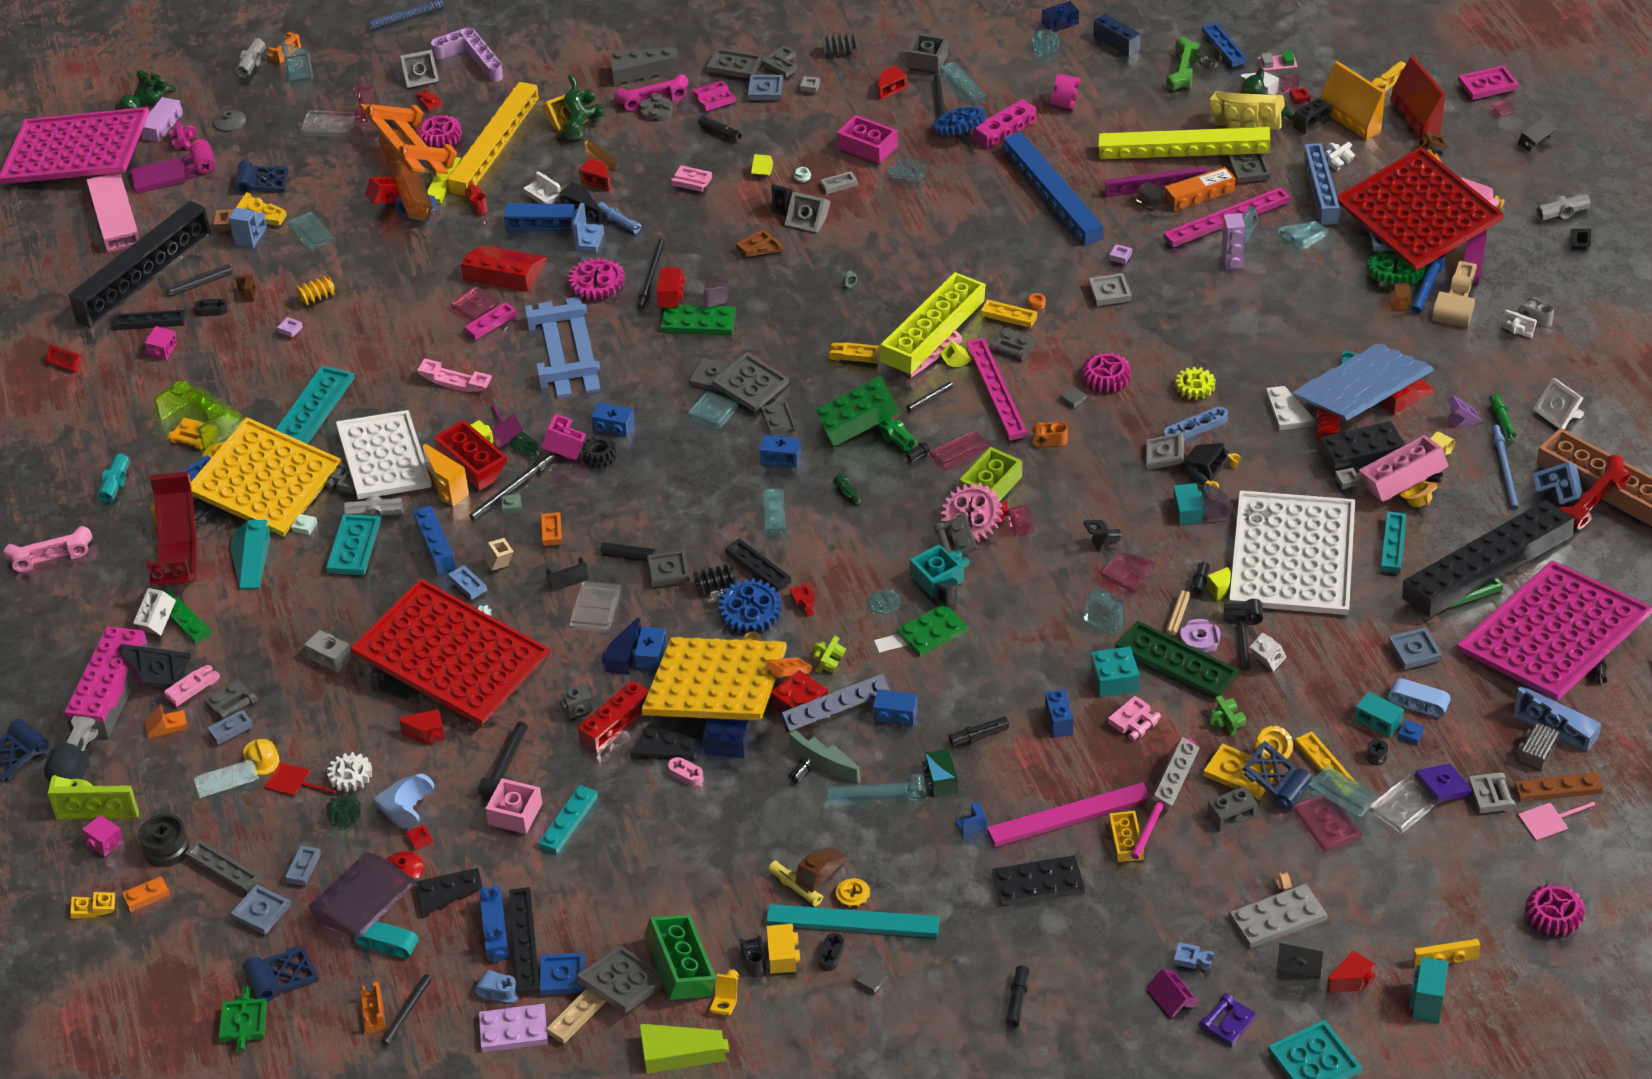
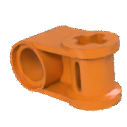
(1052, 434)

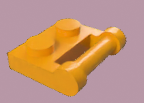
(187, 433)

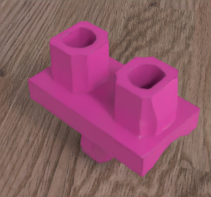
(182, 135)

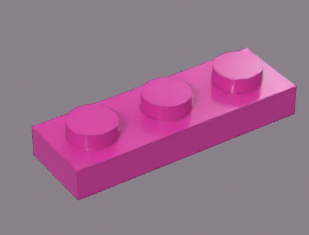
(490, 320)

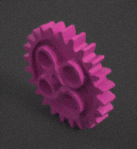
(609, 278)

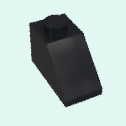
(781, 199)

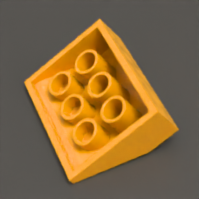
(1354, 101)

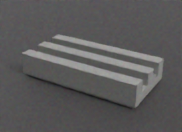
(838, 182)

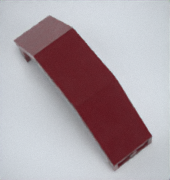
(175, 529)

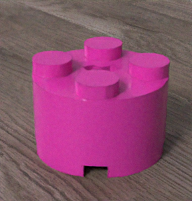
(1065, 91)

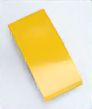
(87, 907)

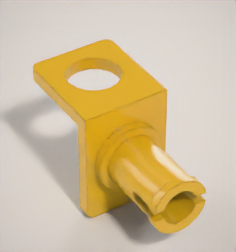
(725, 992)

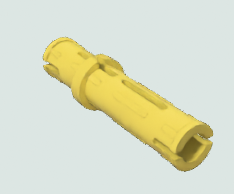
(778, 870)

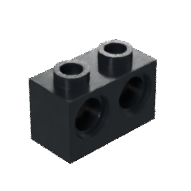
(1311, 116)

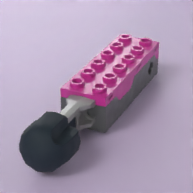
(95, 703)

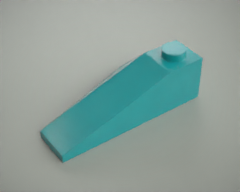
(249, 552)

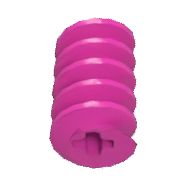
(202, 157)

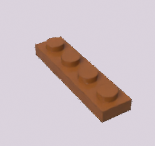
(1558, 787)

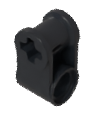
(754, 956)

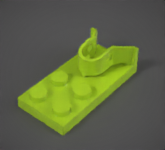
(90, 801)

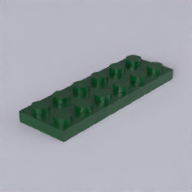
(1179, 660)

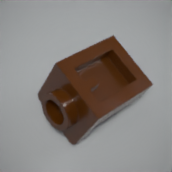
(1433, 140)
(247, 286)

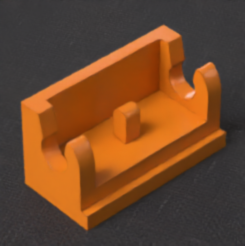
(276, 53)
(372, 1009)

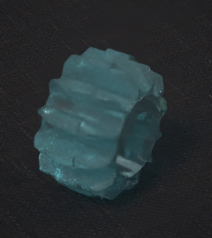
(1045, 41)

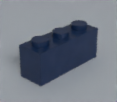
(1116, 34)

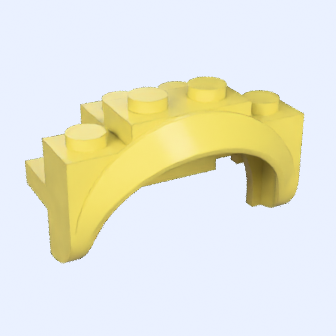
(1246, 110)

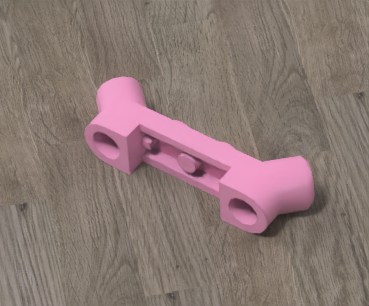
(24, 557)

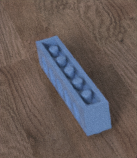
(1321, 184)

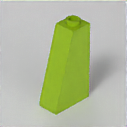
(681, 1047)

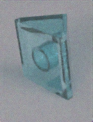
(297, 63)

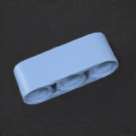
(1419, 697)

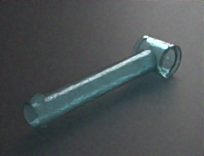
(914, 787)

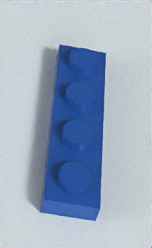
(1222, 41)

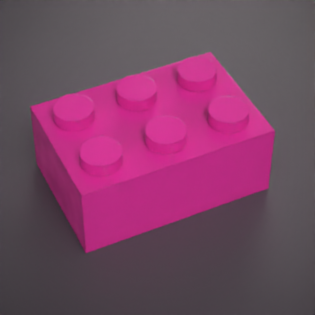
(867, 139)

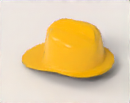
(1419, 494)
(263, 754)

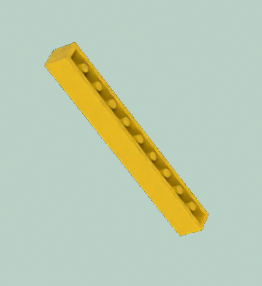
(493, 138)

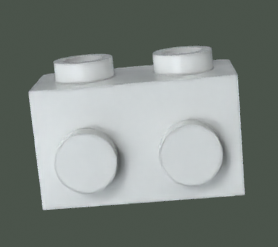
(543, 189)

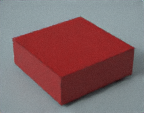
(1300, 95)
(419, 837)

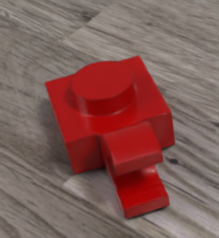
(803, 596)

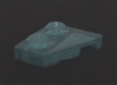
(1304, 233)

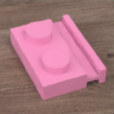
(691, 178)

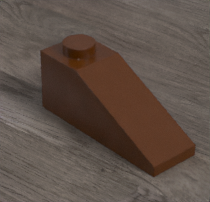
(818, 867)

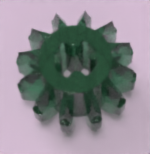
(343, 810)

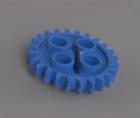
(959, 120)
(744, 606)

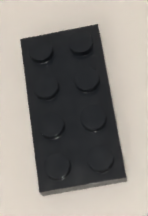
(1038, 881)

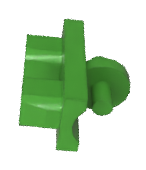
(1224, 716)

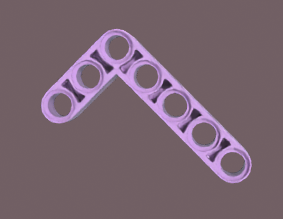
(469, 41)

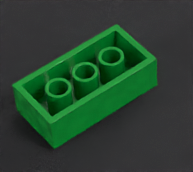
(857, 411)
(680, 956)

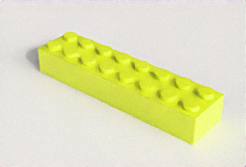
(932, 323)

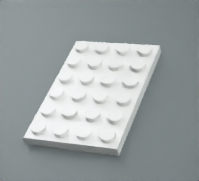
(383, 454)

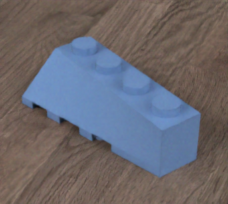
(1572, 725)

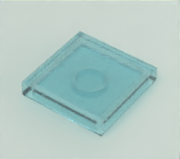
(713, 410)

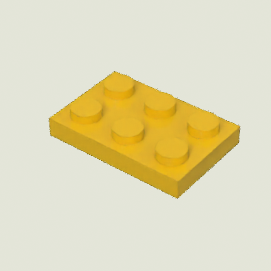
(1227, 769)

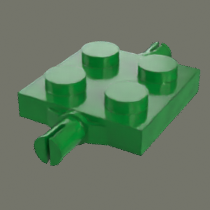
(243, 1020)

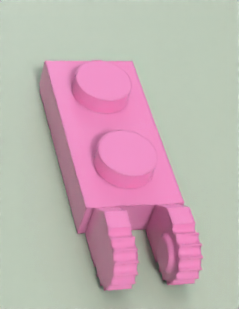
(191, 685)

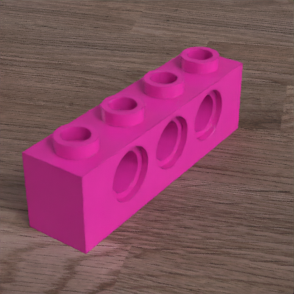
(1004, 123)

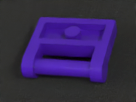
(1233, 1024)

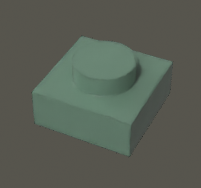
(511, 504)

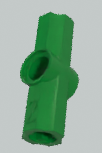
(895, 431)

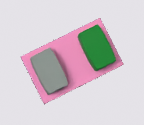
(1279, 62)

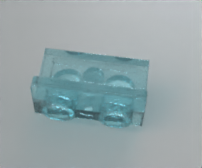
(909, 168)

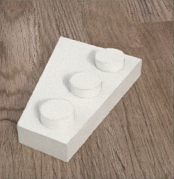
(1288, 410)

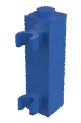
(494, 923)

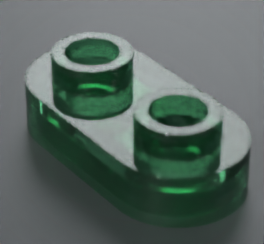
(524, 445)

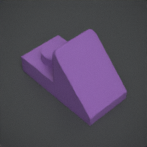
(1462, 413)

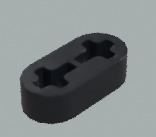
(210, 307)
(827, 951)

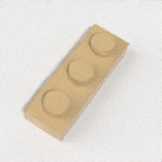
(575, 1016)

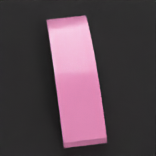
(451, 379)

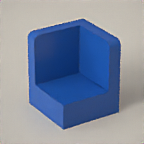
(973, 823)

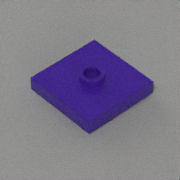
(1443, 782)

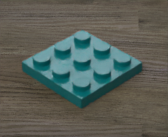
(1315, 1054)

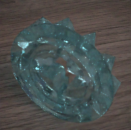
(882, 606)

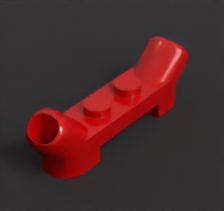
(1615, 476)

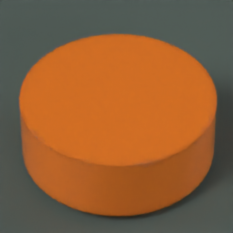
(1036, 301)

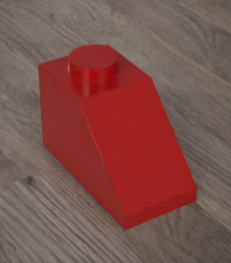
(891, 82)
(595, 174)
(423, 727)
(1351, 974)

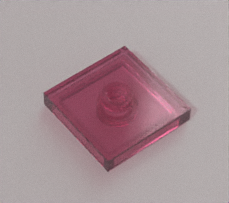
(475, 303)

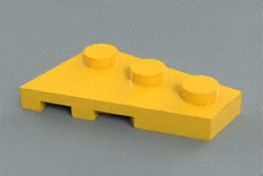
(273, 214)

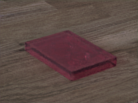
(1328, 823)

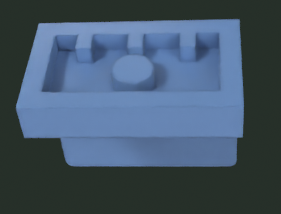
(586, 236)

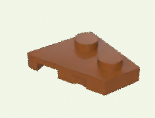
(759, 244)

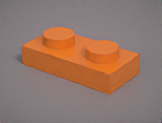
(551, 529)
(146, 894)

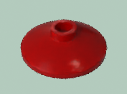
(408, 863)

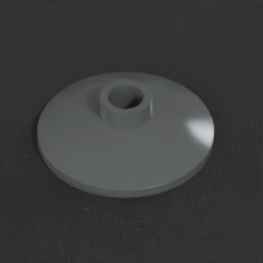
(229, 120)

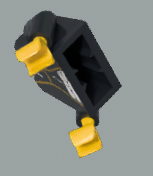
(1207, 460)

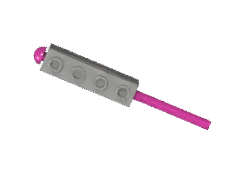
(1167, 787)

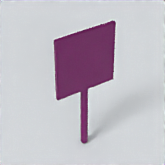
(506, 429)

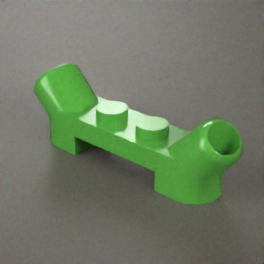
(1188, 53)

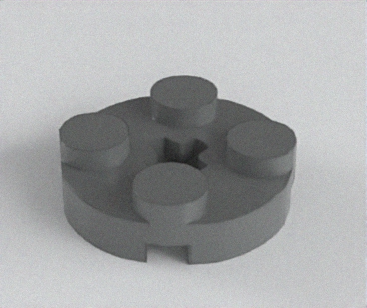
(656, 108)

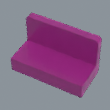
(1171, 992)

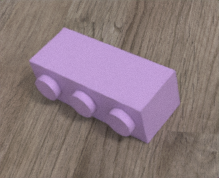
(161, 119)
(1233, 241)

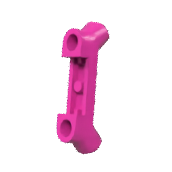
(671, 89)

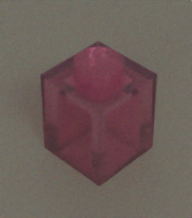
(1021, 520)

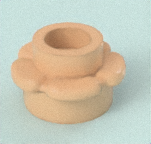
(1284, 881)

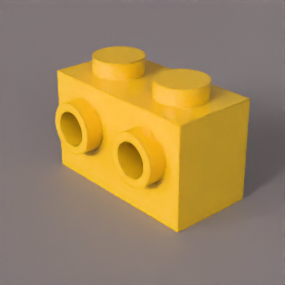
(782, 948)

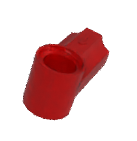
(477, 199)

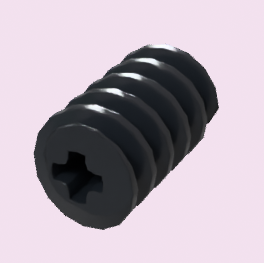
(714, 578)

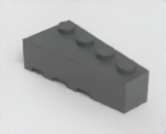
(643, 64)

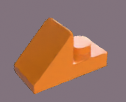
(162, 724)

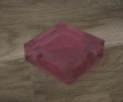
(1289, 82)
(1502, 108)

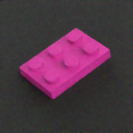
(1488, 82)

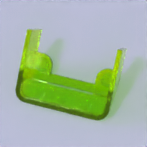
(222, 416)

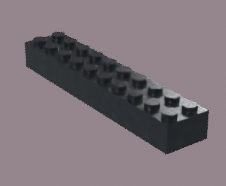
(139, 264)
(1487, 558)

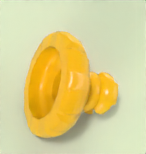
(1277, 738)

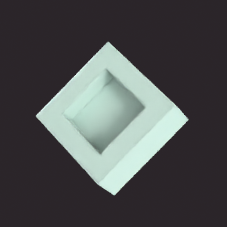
(304, 524)

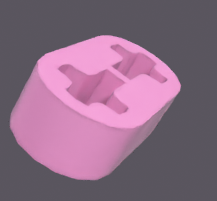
(687, 769)

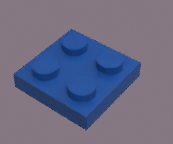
(560, 972)

